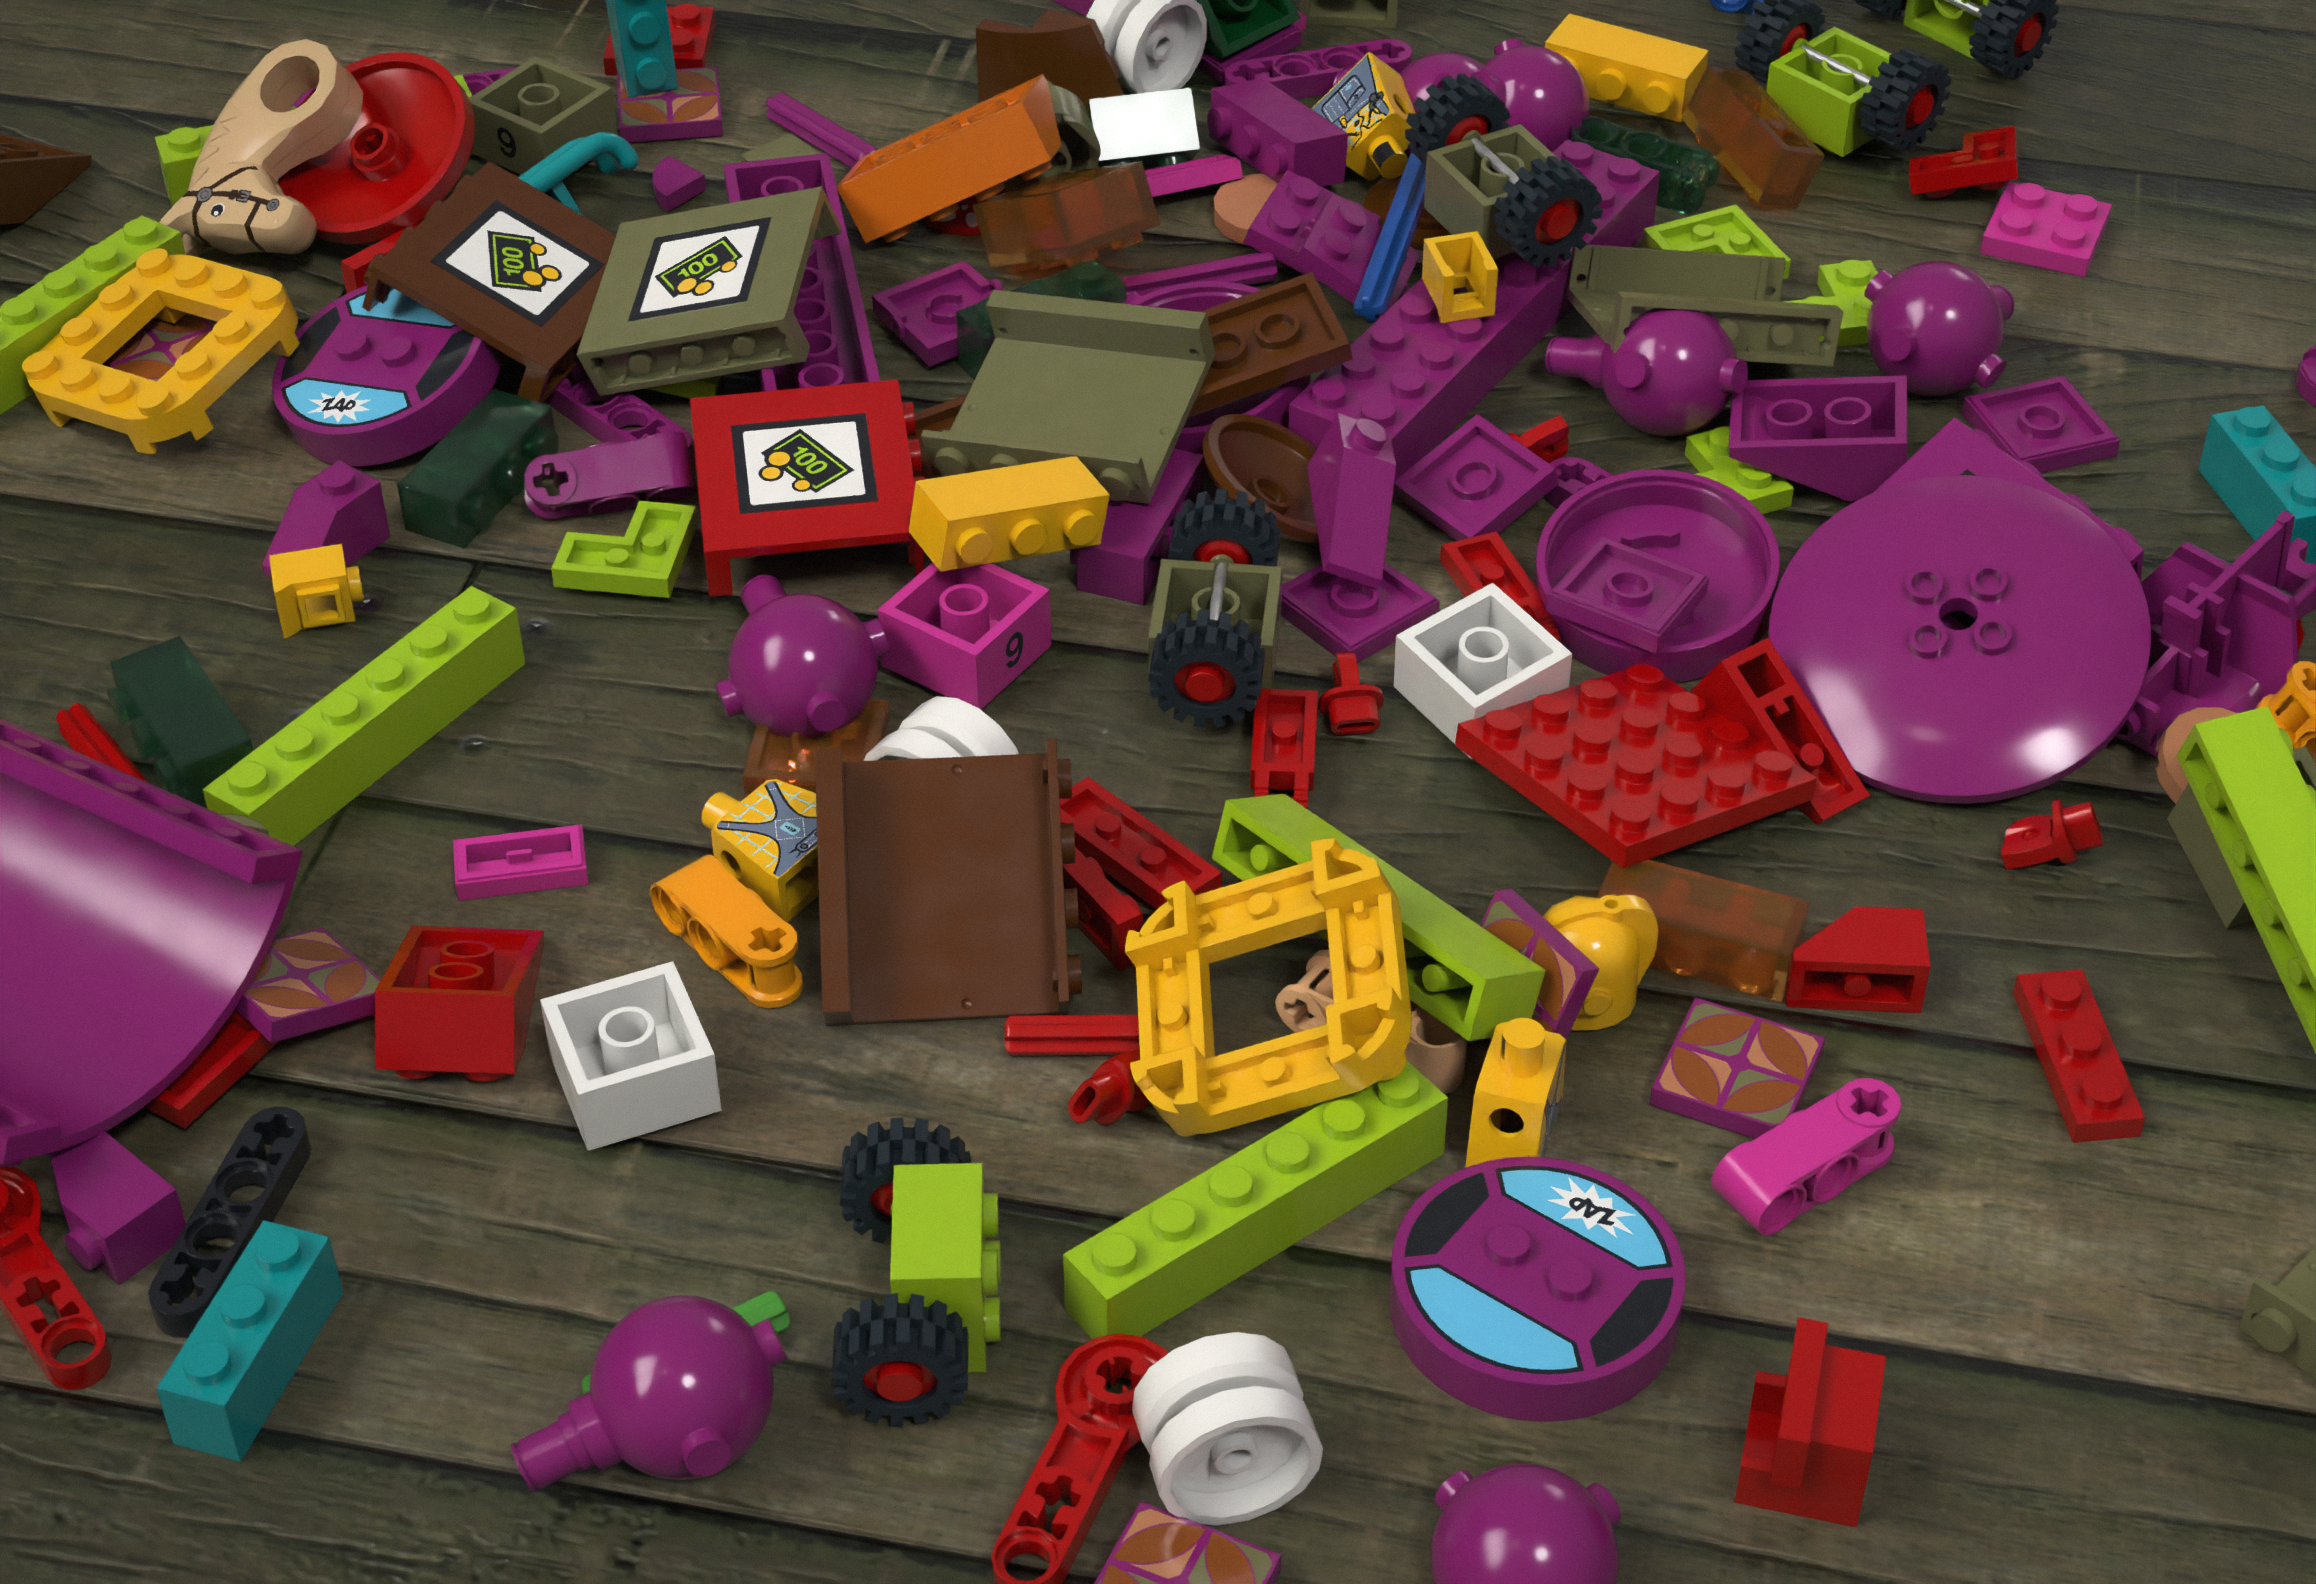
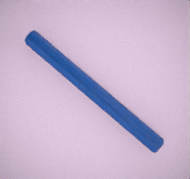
(1393, 243)

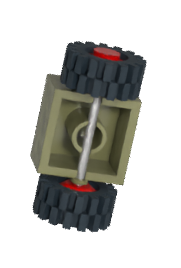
(1498, 176)
(1216, 610)

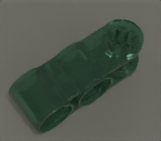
(1659, 154)

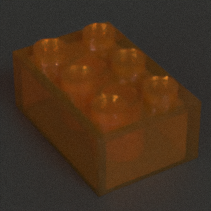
(1067, 217)

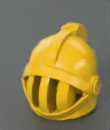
(1620, 940)

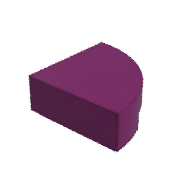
(676, 183)

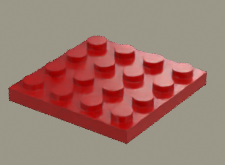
(1635, 764)

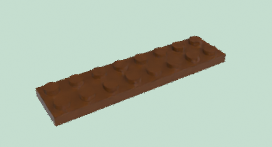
(1257, 346)

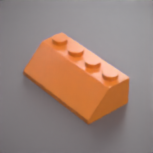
(953, 161)

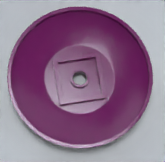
(1979, 707)

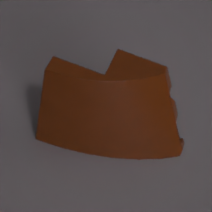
(1058, 45)

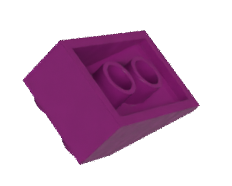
(1823, 431)

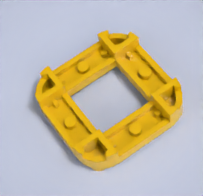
(250, 318)
(1364, 1026)

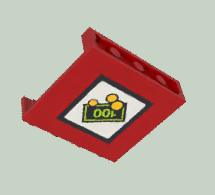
(804, 472)

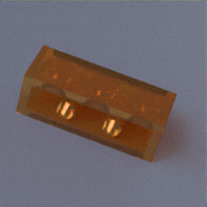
(1752, 138)
(1716, 926)

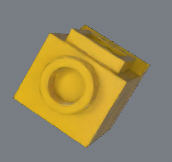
(1460, 263)
(314, 588)

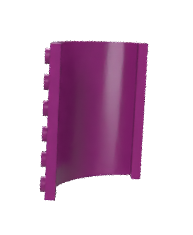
(118, 938)

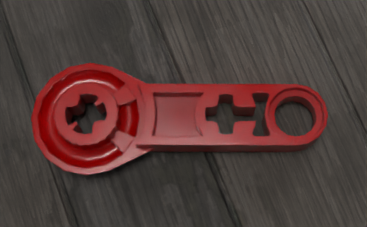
(33, 1273)
(1080, 1456)

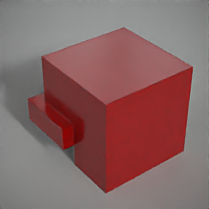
(1813, 1430)

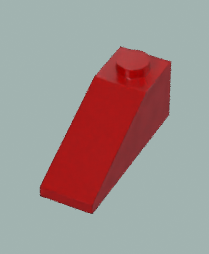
(1767, 700)

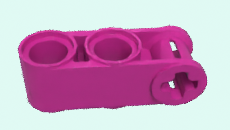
(1810, 1155)

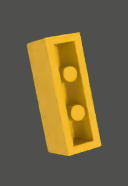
(1631, 66)
(1008, 513)

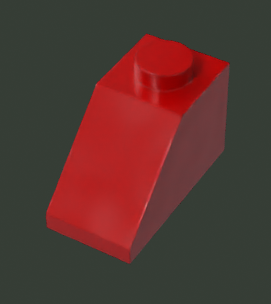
(1863, 963)

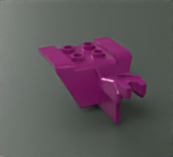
(2221, 629)

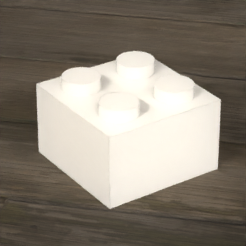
(1477, 660)
(631, 1055)

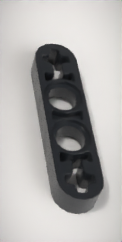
(223, 1217)

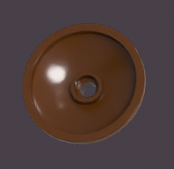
(1268, 465)

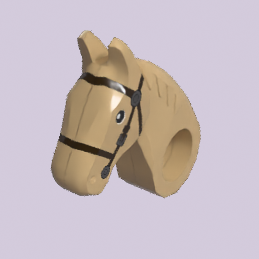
(254, 142)

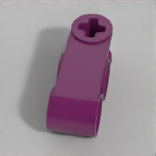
(611, 477)

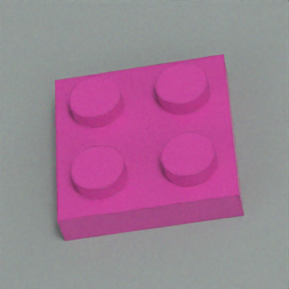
(2046, 228)

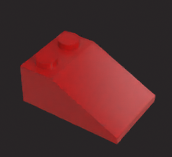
(457, 1002)

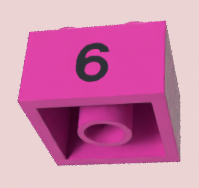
(966, 630)

